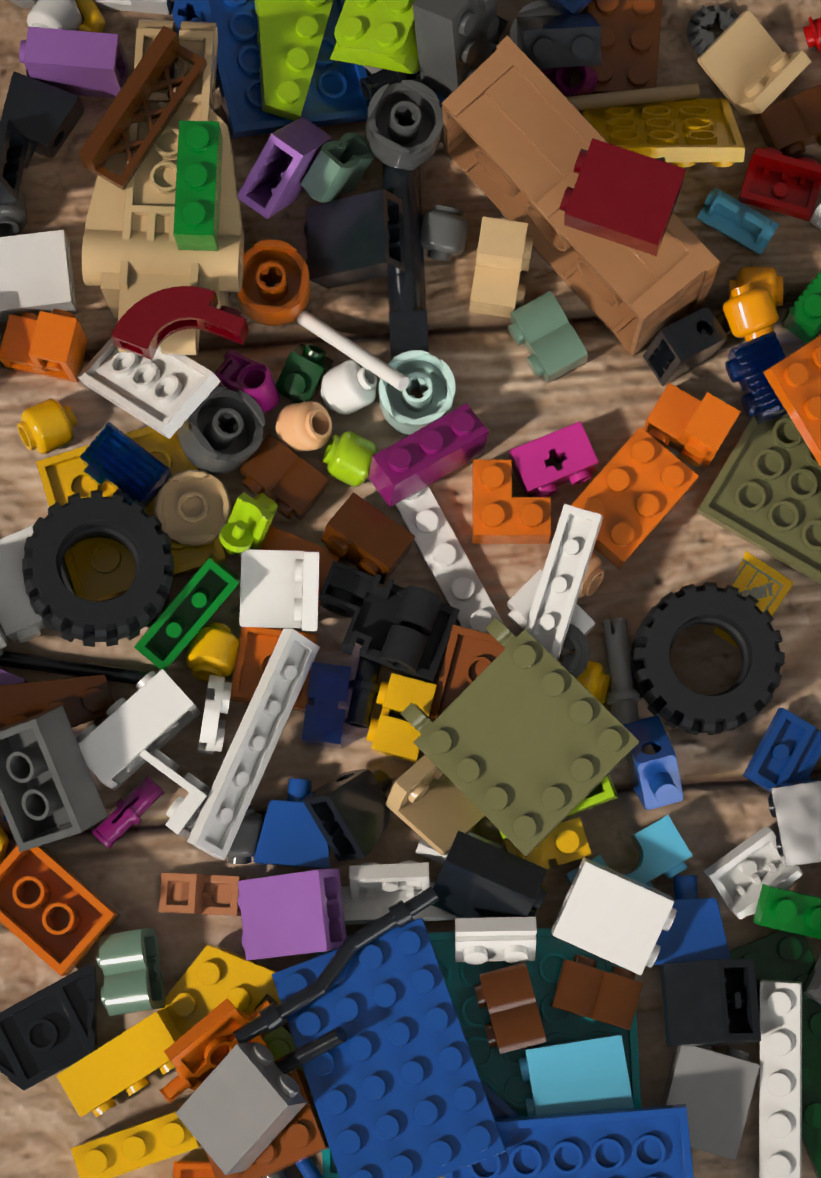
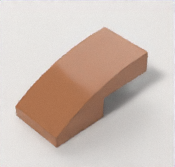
(199, 894)

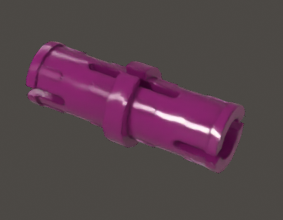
(128, 812)

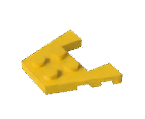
(212, 979)

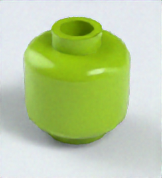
(349, 458)

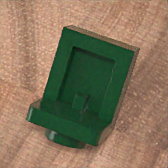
(303, 372)

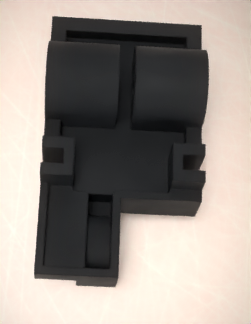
(392, 623)

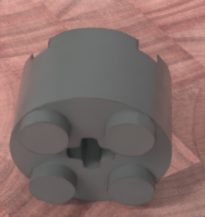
(398, 144)
(222, 431)

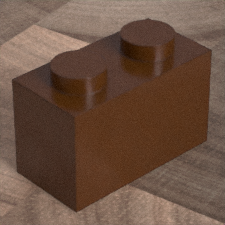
(367, 538)

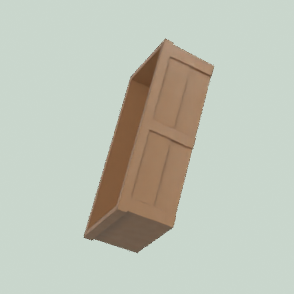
(520, 150)

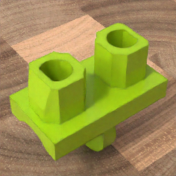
(247, 523)

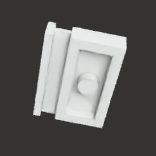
(495, 939)

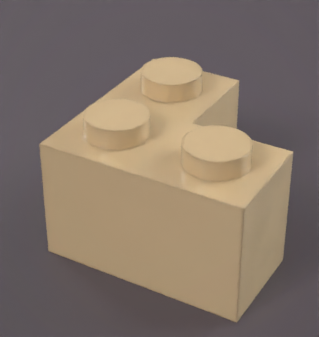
(500, 258)

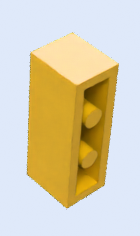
(120, 1064)
(133, 1147)

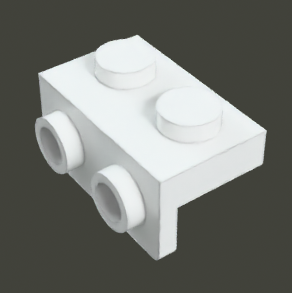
(745, 868)

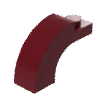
(174, 310)

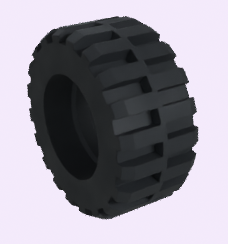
(88, 519)
(743, 623)

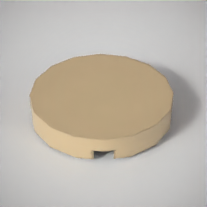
(193, 508)

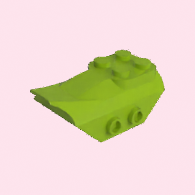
(377, 35)

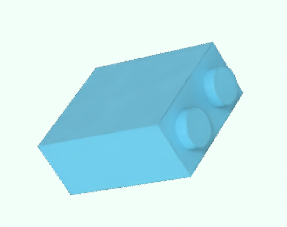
(577, 1076)

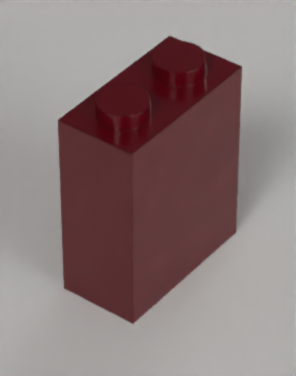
(622, 196)

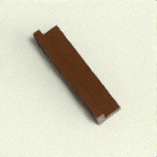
(129, 102)

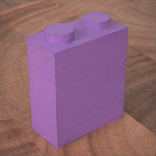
(75, 60)
(281, 167)
(292, 914)

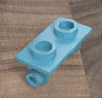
(737, 221)

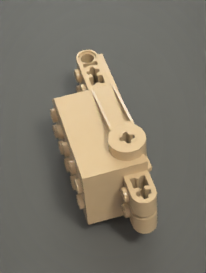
(131, 230)

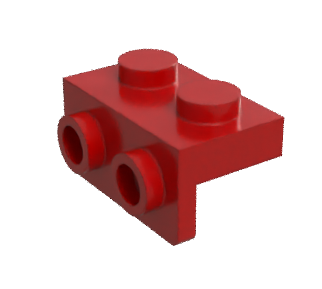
(781, 183)

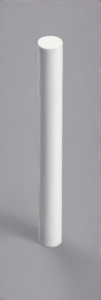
(353, 350)

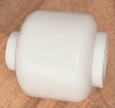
(55, 15)
(348, 387)

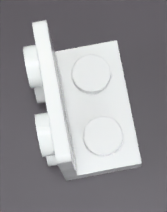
(279, 589)
(182, 812)

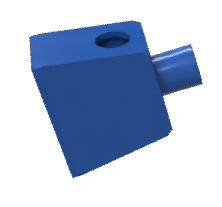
(654, 775)
(291, 834)
(696, 929)

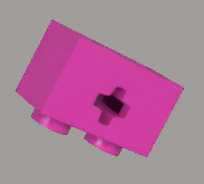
(566, 444)

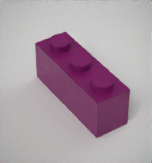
(428, 454)

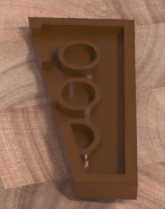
(81, 697)

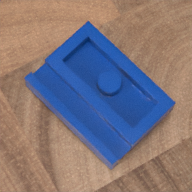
(785, 752)

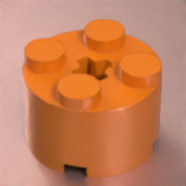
(288, 297)

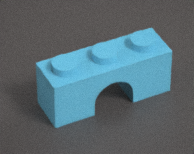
(659, 850)

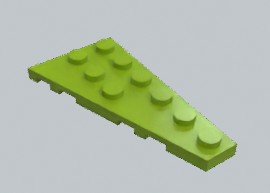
(289, 47)

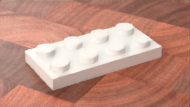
(153, 391)

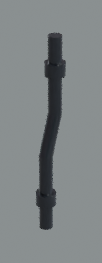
(273, 1016)

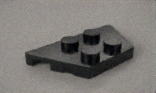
(49, 1029)

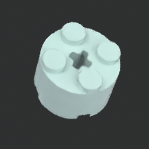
(431, 378)

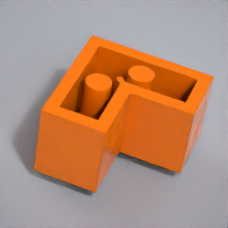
(45, 344)
(690, 424)
(504, 518)

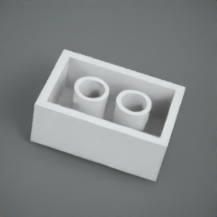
(140, 723)

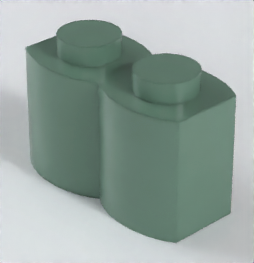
(337, 167)
(548, 337)
(131, 971)

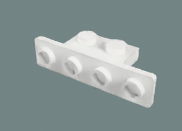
(381, 885)

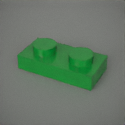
(789, 911)

